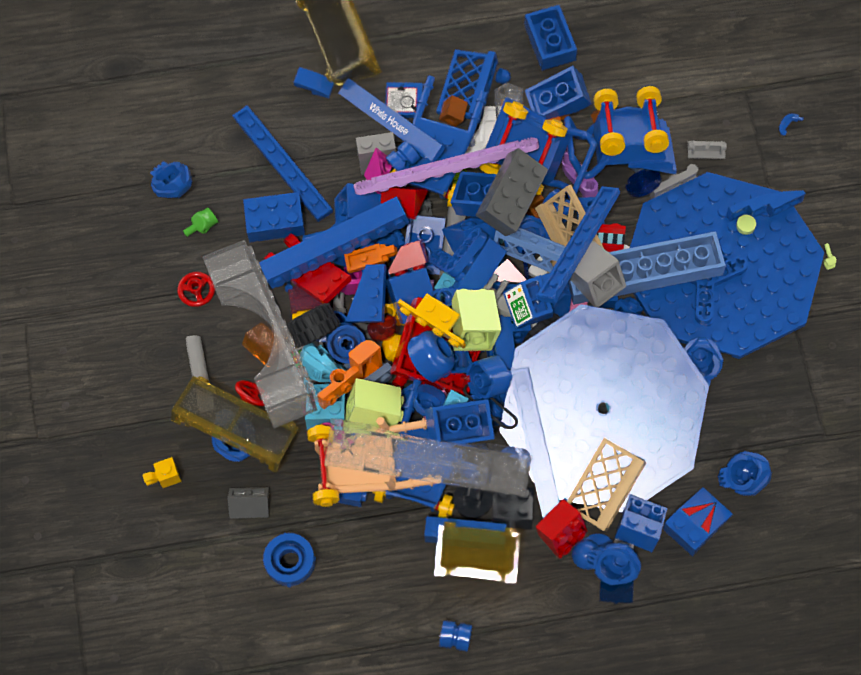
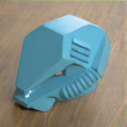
(318, 362)

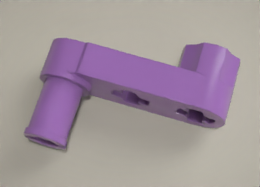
(588, 187)

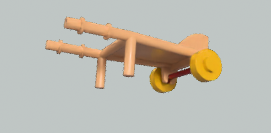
(342, 480)

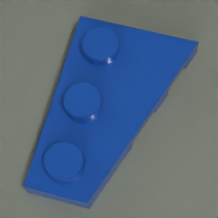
(369, 298)

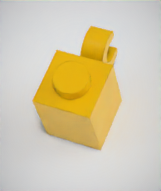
(165, 473)

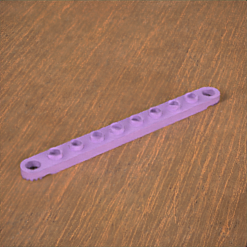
(439, 168)

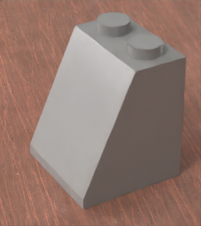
(367, 145)
(598, 275)

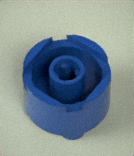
(336, 337)
(488, 377)

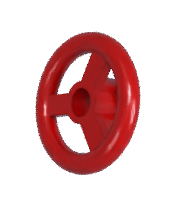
(193, 282)
(247, 394)

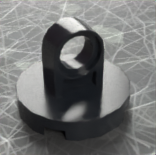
(472, 502)

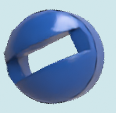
(502, 76)

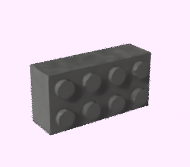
(512, 192)

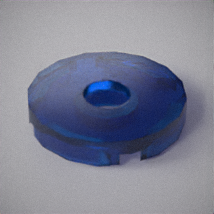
(643, 183)

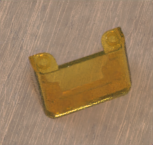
(477, 552)

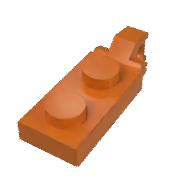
(369, 256)

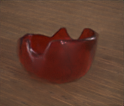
(383, 331)

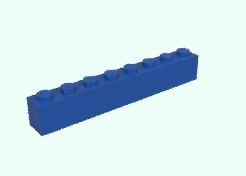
(334, 243)

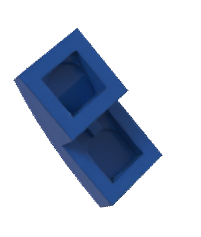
(313, 81)

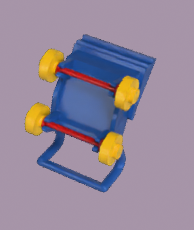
(519, 123)
(628, 134)

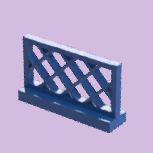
(483, 83)

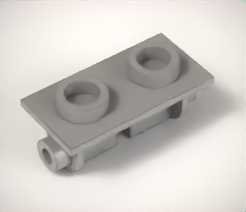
(706, 149)

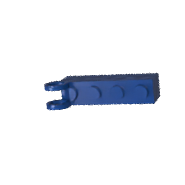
(476, 272)

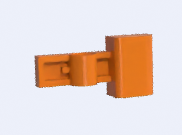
(363, 362)

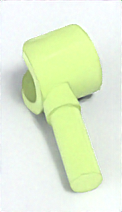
(830, 261)

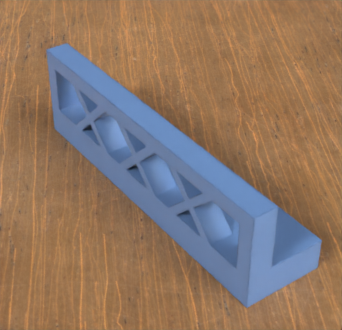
(531, 244)

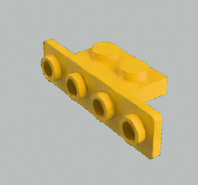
(435, 315)

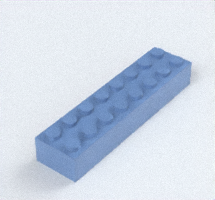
(665, 264)

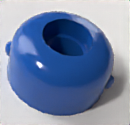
(431, 355)
(283, 545)

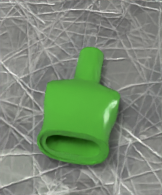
(201, 222)

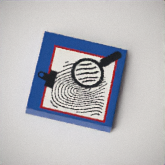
(403, 97)

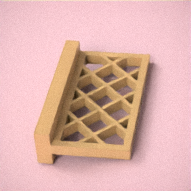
(553, 220)
(621, 492)

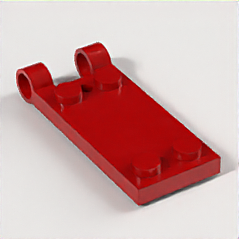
(320, 283)

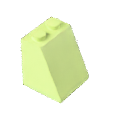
(478, 319)
(374, 400)

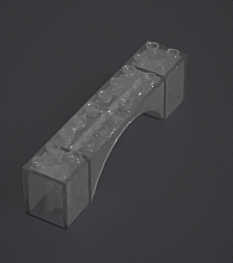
(284, 379)
(458, 464)

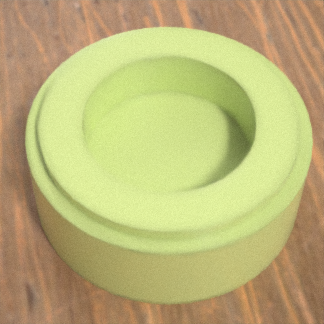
(746, 224)

